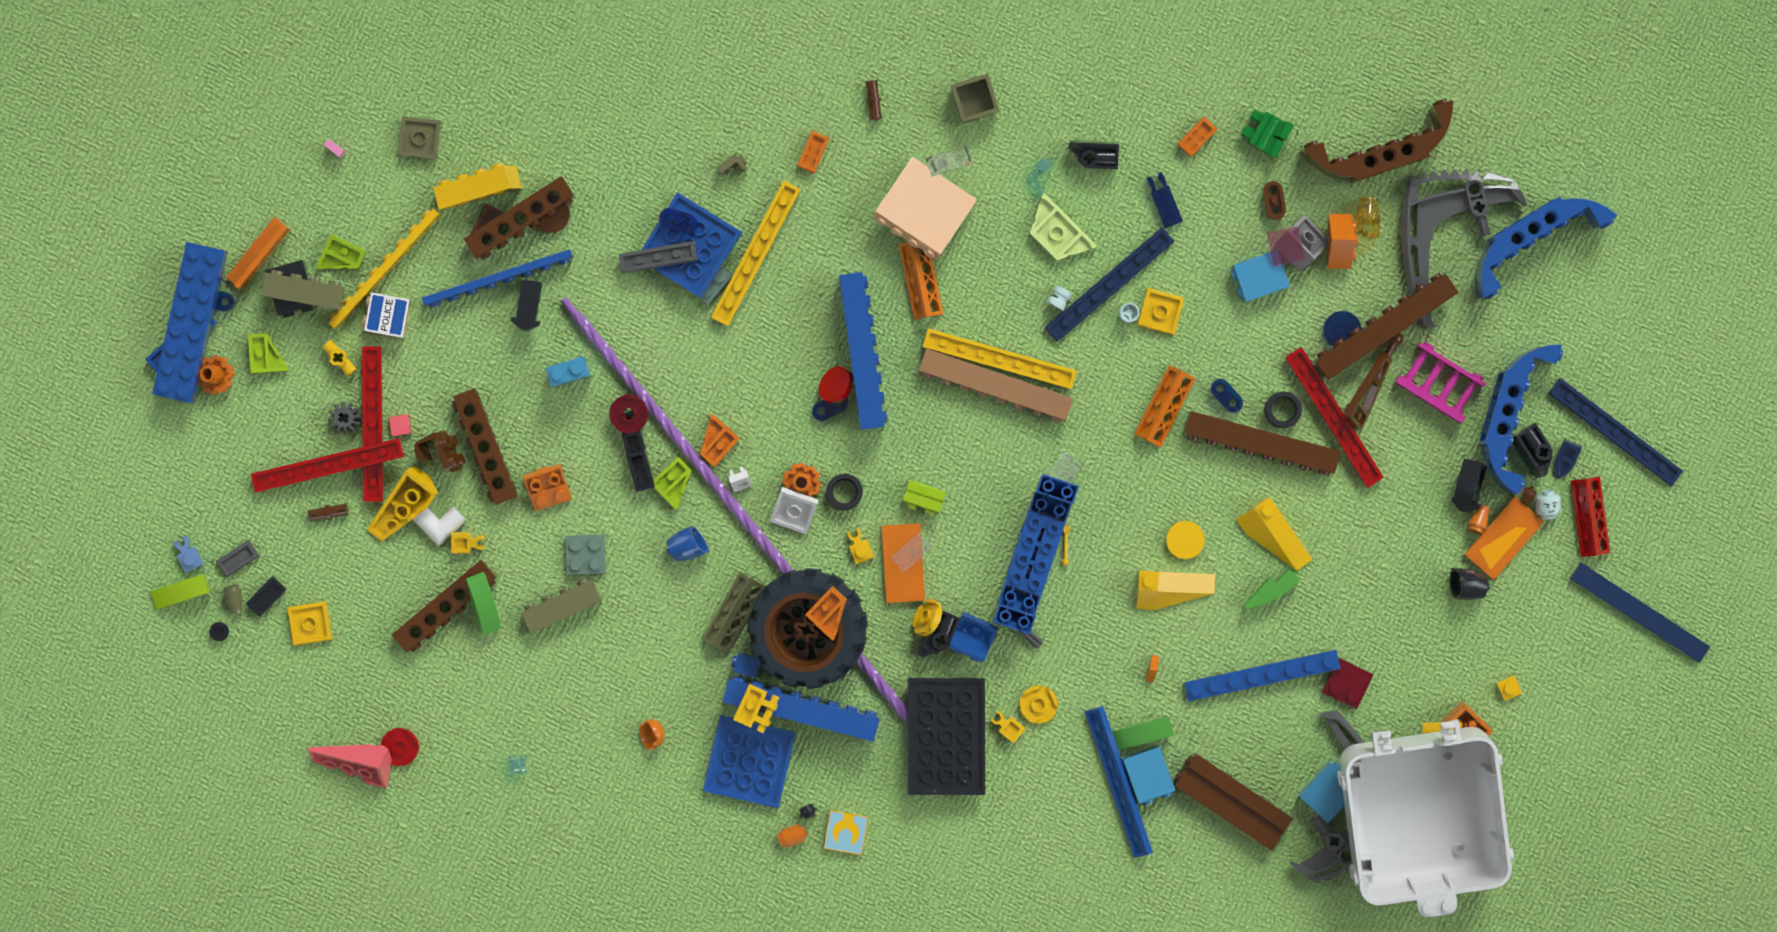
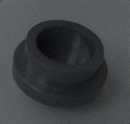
(219, 631)
(808, 811)

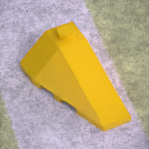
(407, 500)
(1270, 529)
(1166, 589)

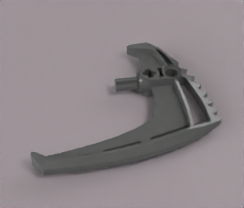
(1438, 207)
(1331, 853)

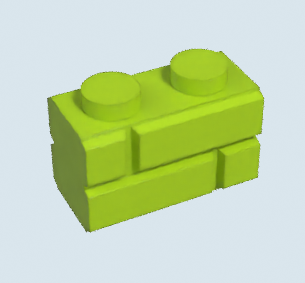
(924, 497)

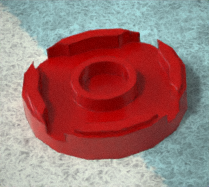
(836, 385)
(401, 745)

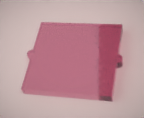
(1285, 246)

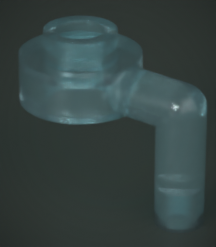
(1042, 166)

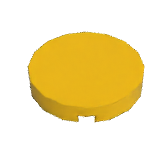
(1185, 539)
(927, 617)
(1038, 704)

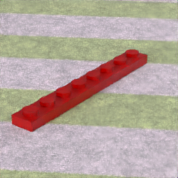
(1334, 417)
(372, 419)
(327, 465)

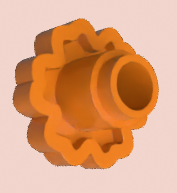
(216, 375)
(802, 480)

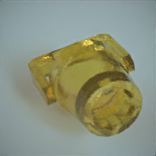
(1368, 214)

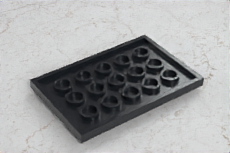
(945, 736)

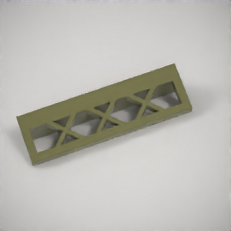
(730, 611)

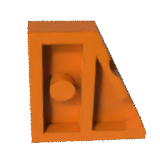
(717, 441)
(828, 612)

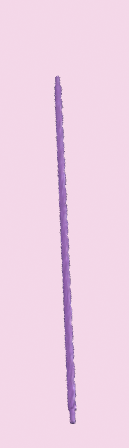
(714, 482)

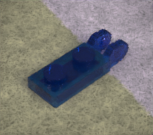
(1164, 202)

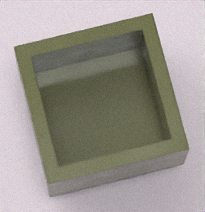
(974, 98)

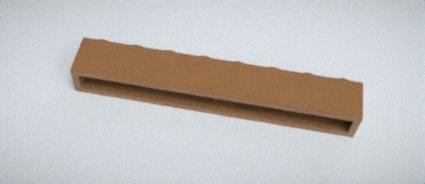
(995, 384)

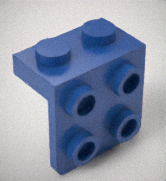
(973, 637)

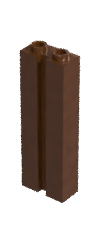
(1232, 801)

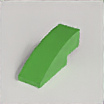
(1271, 590)
(483, 603)
(1143, 733)

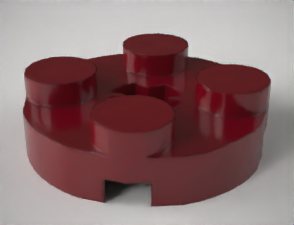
(620, 420)

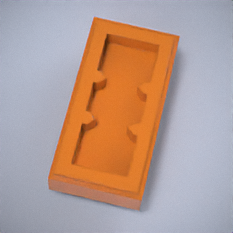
(1197, 136)
(813, 152)

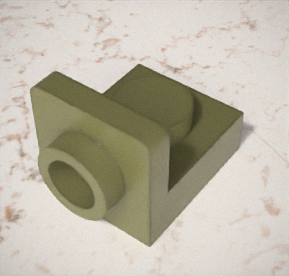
(728, 165)

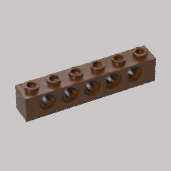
(475, 240)
(487, 435)
(404, 635)

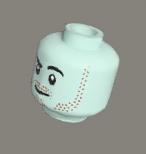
(1548, 504)

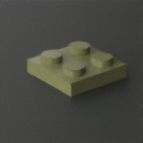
(419, 138)

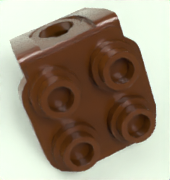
(445, 446)

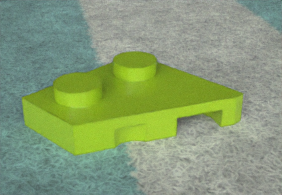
(341, 254)
(264, 355)
(673, 481)

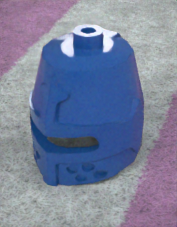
(686, 545)

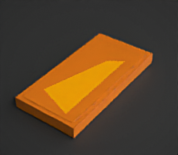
(1504, 537)

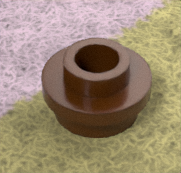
(1528, 495)

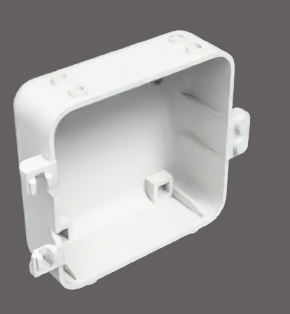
(1425, 817)

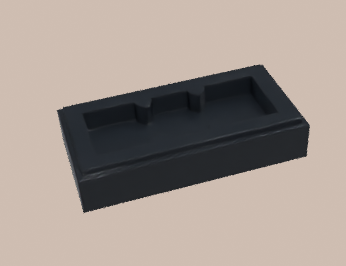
(266, 596)

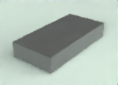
(237, 558)

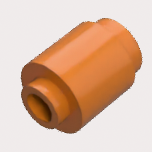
(792, 836)

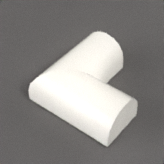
(439, 529)

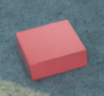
(400, 425)

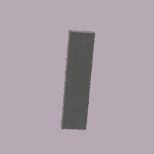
(658, 257)

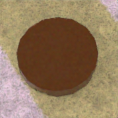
(556, 222)

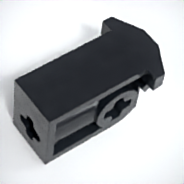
(1104, 153)
(528, 305)
(1528, 444)
(1469, 485)
(945, 629)

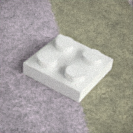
(794, 510)

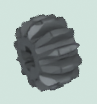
(344, 425)

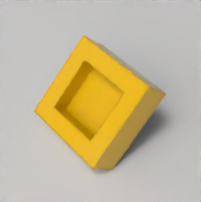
(1508, 687)

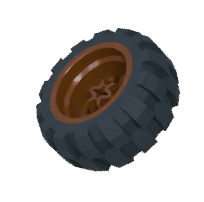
(770, 630)

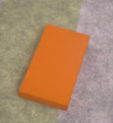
(901, 585)

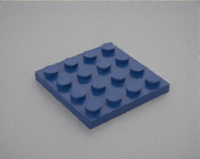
(713, 245)
(749, 762)

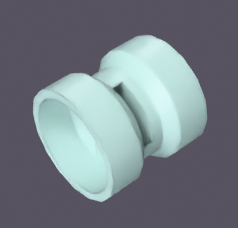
(1059, 297)
(1131, 313)

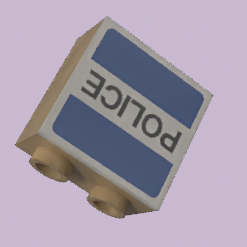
(387, 315)

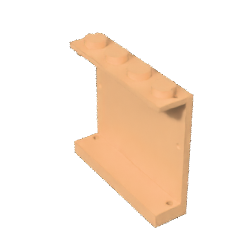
(924, 209)

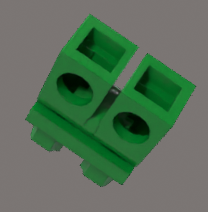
(1263, 135)

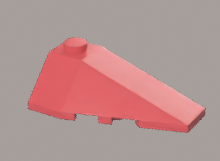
(365, 761)

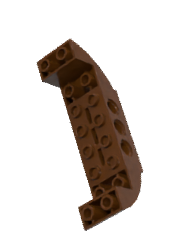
(1355, 168)

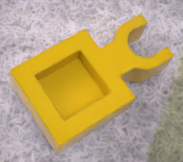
(462, 542)
(860, 549)
(1009, 728)

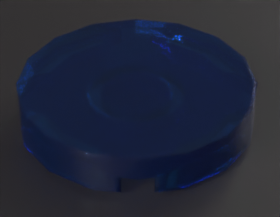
(1339, 325)

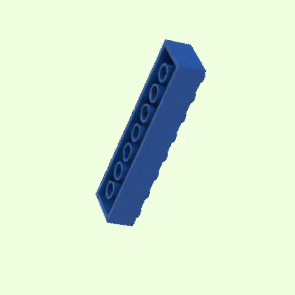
(190, 322)
(861, 350)
(809, 710)

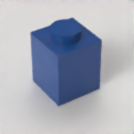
(746, 664)

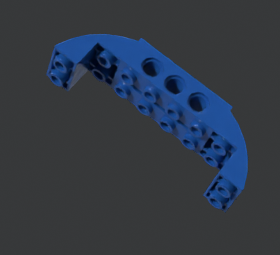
(1501, 245)
(1495, 444)
(1034, 553)

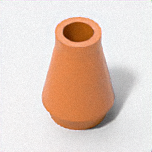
(1479, 520)

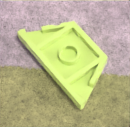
(1058, 232)

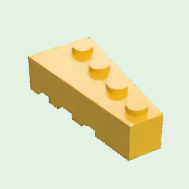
(476, 186)

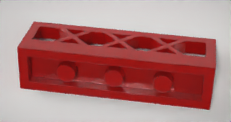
(1587, 516)

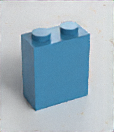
(1258, 277)
(568, 372)
(1149, 775)
(1324, 792)

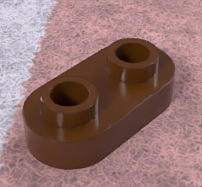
(1276, 200)

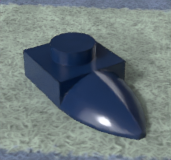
(1566, 458)

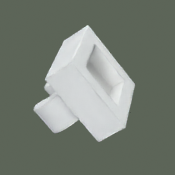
(740, 480)

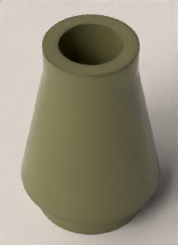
(233, 597)

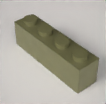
(303, 291)
(564, 605)

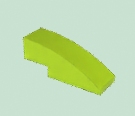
(180, 591)

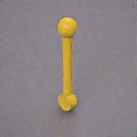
(1065, 561)

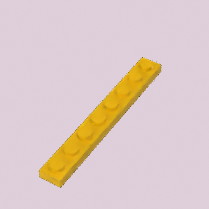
(755, 253)
(378, 274)
(999, 358)

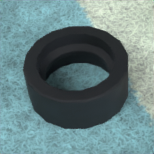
(1297, 412)
(844, 506)

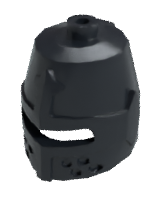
(1470, 587)

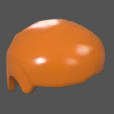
(651, 734)

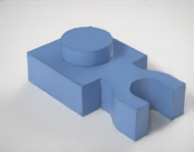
(189, 556)

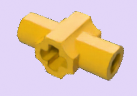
(332, 349)

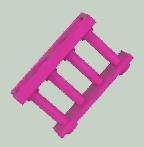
(1423, 391)

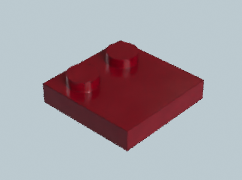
(1347, 683)

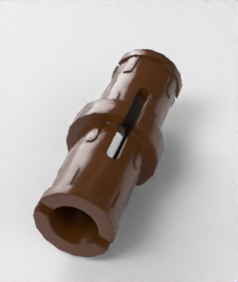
(873, 100)
(328, 512)

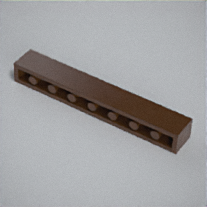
(1385, 326)
(1261, 442)

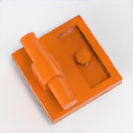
(547, 487)

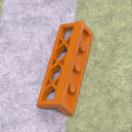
(258, 253)
(916, 282)
(1162, 404)

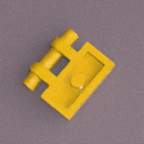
(750, 706)

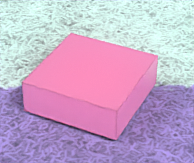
(334, 148)

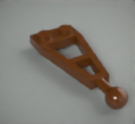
(1355, 411)

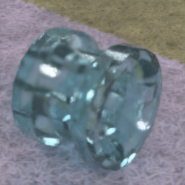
(517, 765)

